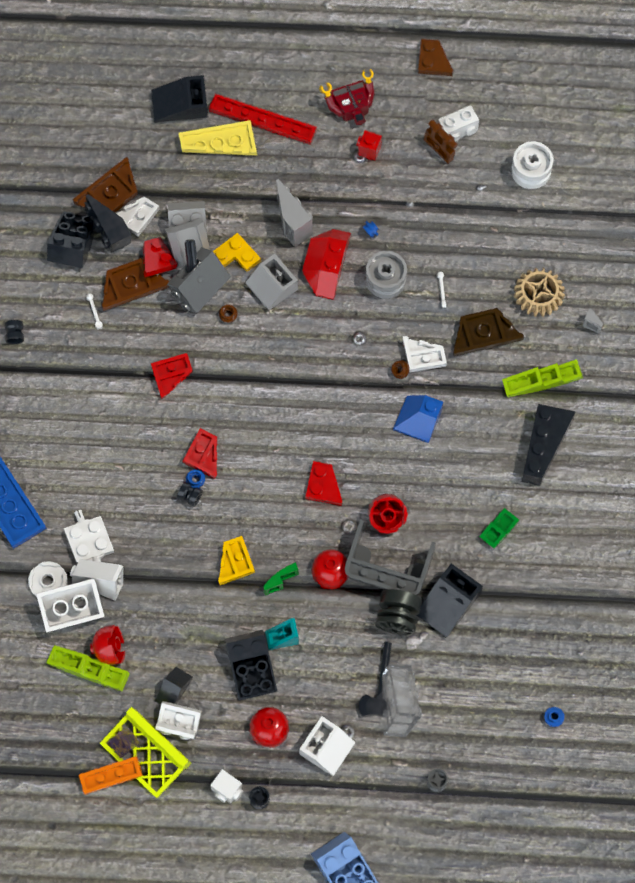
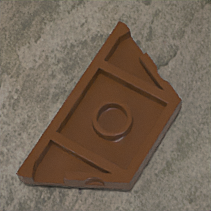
(111, 189)
(128, 284)

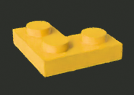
(237, 249)

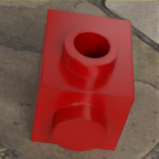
(369, 145)

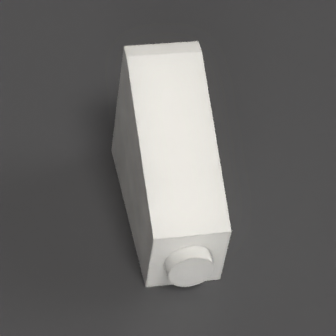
(106, 575)

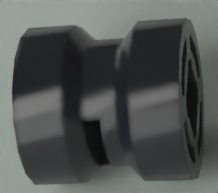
(14, 332)
(189, 494)
(259, 793)

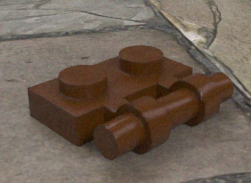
(440, 141)

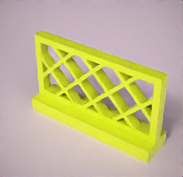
(159, 741)

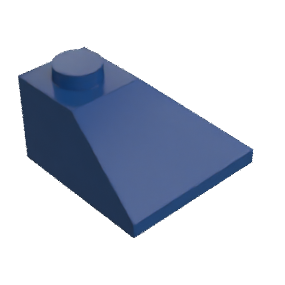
(419, 417)

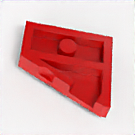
(323, 484)

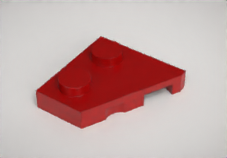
(157, 257)
(171, 373)
(203, 453)

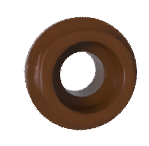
(225, 309)
(396, 369)

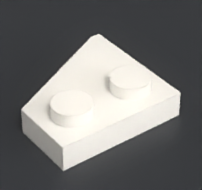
(139, 215)
(423, 355)

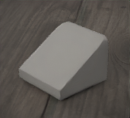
(592, 322)

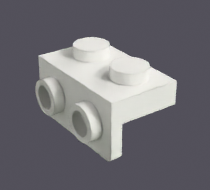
(460, 123)
(178, 720)

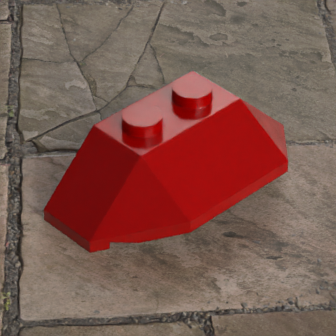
(325, 262)

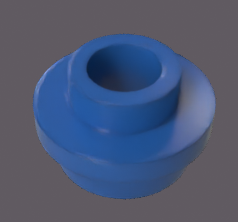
(371, 229)
(196, 473)
(551, 722)

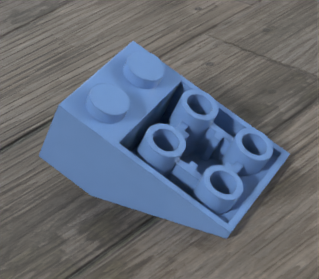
(342, 862)

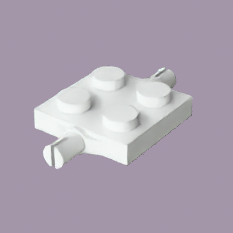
(88, 539)

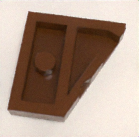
(433, 59)

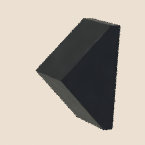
(173, 686)

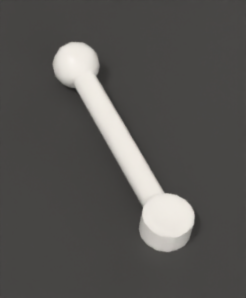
(440, 275)
(98, 324)

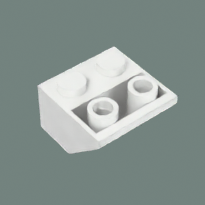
(326, 746)

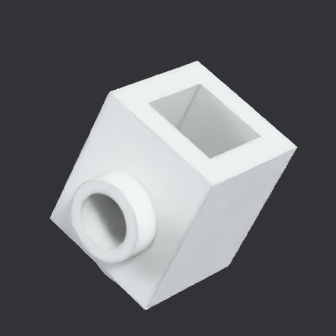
(226, 787)

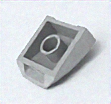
(181, 233)

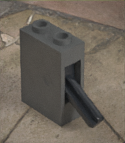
(198, 278)

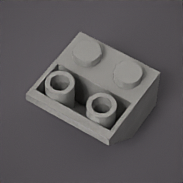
(186, 212)
(272, 282)

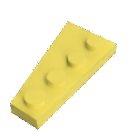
(223, 139)

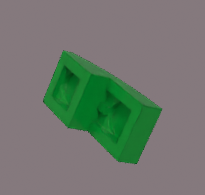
(499, 528)
(275, 582)

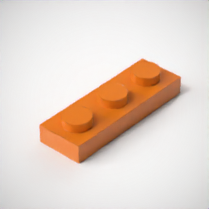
(110, 775)

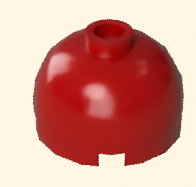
(387, 513)
(329, 569)
(107, 645)
(269, 727)

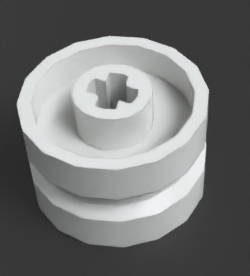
(532, 165)

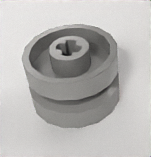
(386, 274)

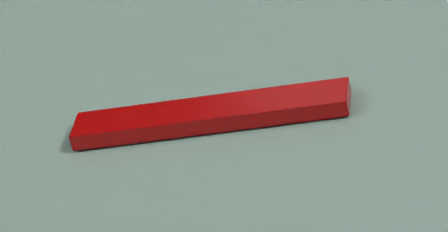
(263, 119)

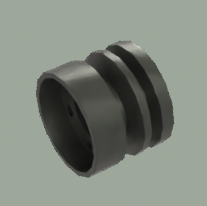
(398, 612)

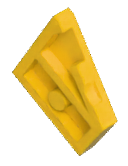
(235, 561)

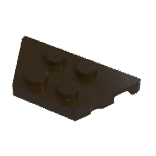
(484, 331)

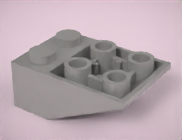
(295, 220)

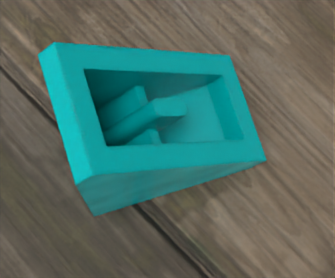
(282, 635)

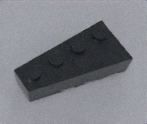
(546, 437)

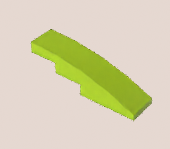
(542, 379)
(88, 668)

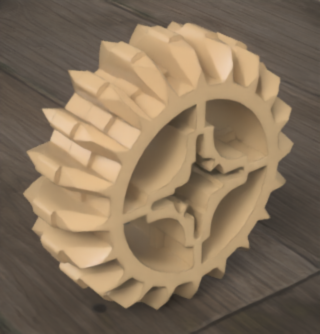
(551, 300)

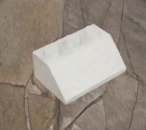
(70, 605)

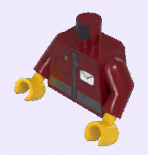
(351, 100)

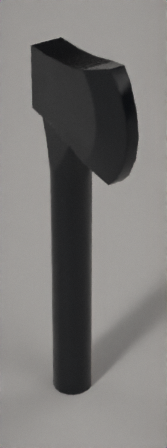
(375, 706)

